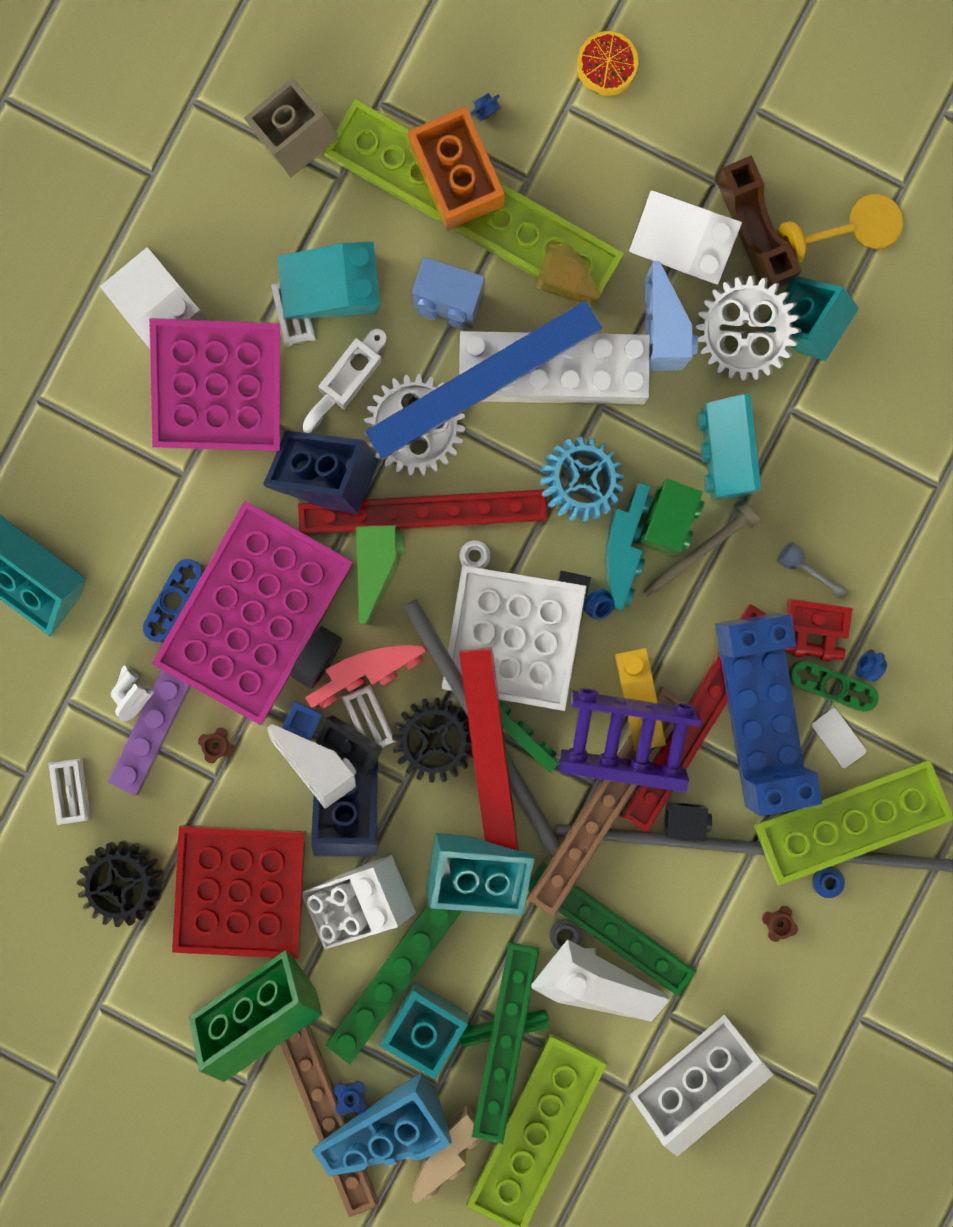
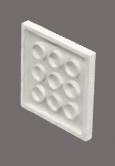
(529, 627)

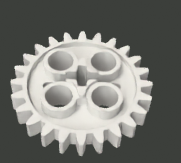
(749, 299)
(438, 440)

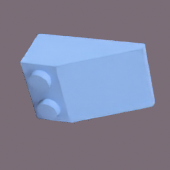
(666, 324)

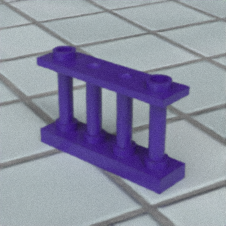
(639, 769)

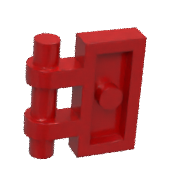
(819, 619)

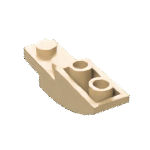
(448, 1161)

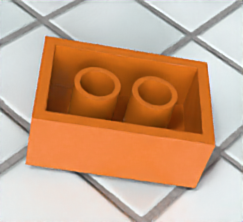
(456, 168)

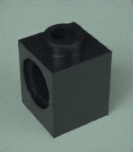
(687, 821)

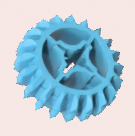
(590, 487)

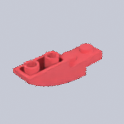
(376, 664)

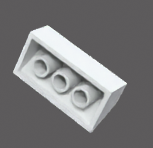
(700, 1086)

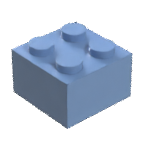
(448, 293)

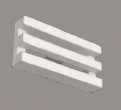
(299, 337)
(377, 707)
(70, 792)

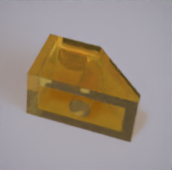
(567, 275)

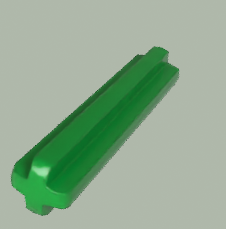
(482, 1032)

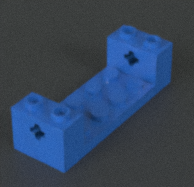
(765, 714)

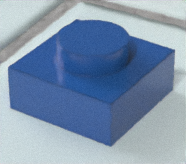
(302, 720)

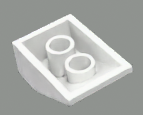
(685, 237)
(148, 291)

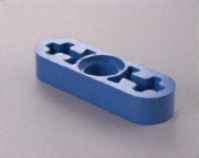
(177, 576)

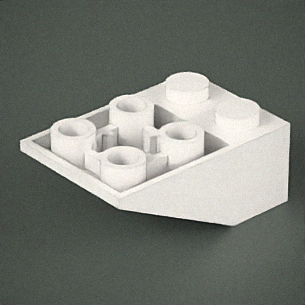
(359, 903)

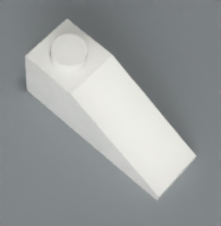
(317, 766)

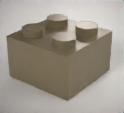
(291, 127)

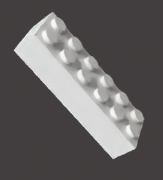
(592, 372)

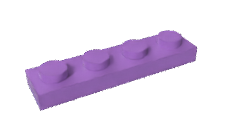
(149, 733)

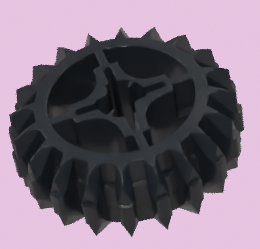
(417, 760)
(122, 897)

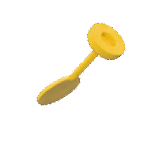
(872, 220)

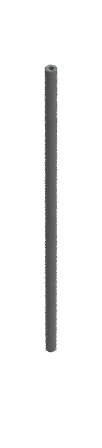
(751, 847)

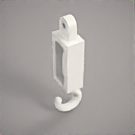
(343, 380)

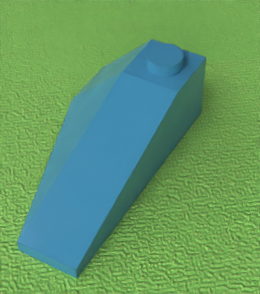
(394, 1128)

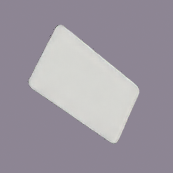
(839, 738)

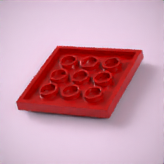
(238, 891)

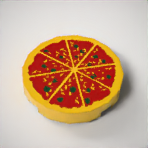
(607, 63)

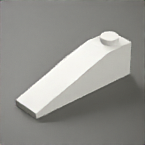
(593, 983)

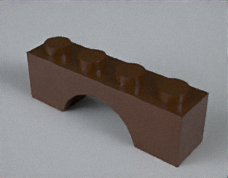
(744, 197)

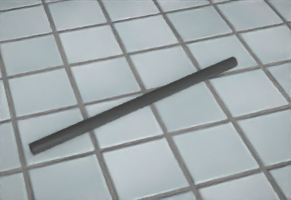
(455, 681)

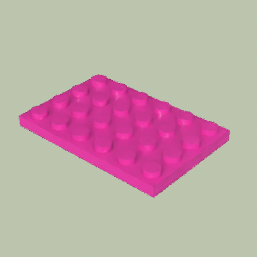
(252, 613)

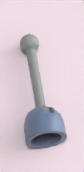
(794, 557)

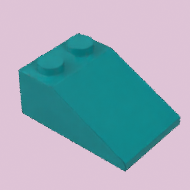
(329, 281)
(477, 876)

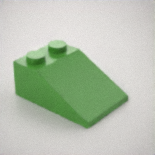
(376, 563)

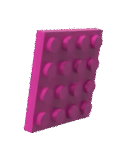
(215, 384)

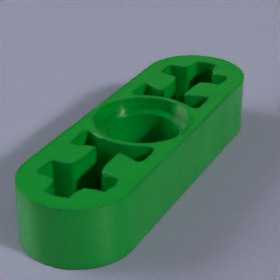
(857, 686)

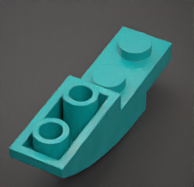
(621, 559)

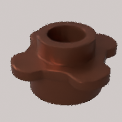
(207, 742)
(788, 927)

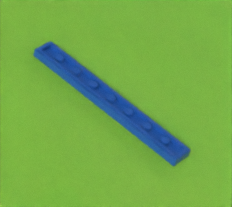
(483, 380)

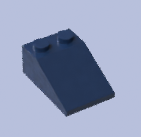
(323, 470)
(350, 823)

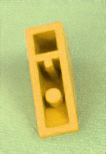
(639, 685)

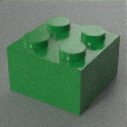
(671, 517)

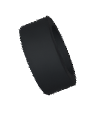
(316, 657)

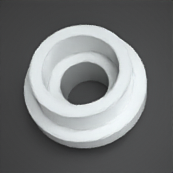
(474, 545)

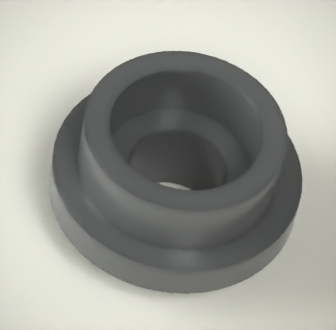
(562, 925)

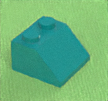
(823, 313)

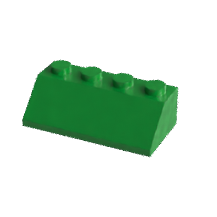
(253, 1017)

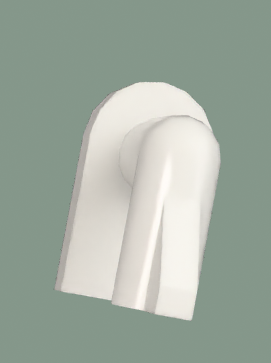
(128, 695)

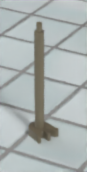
(747, 516)

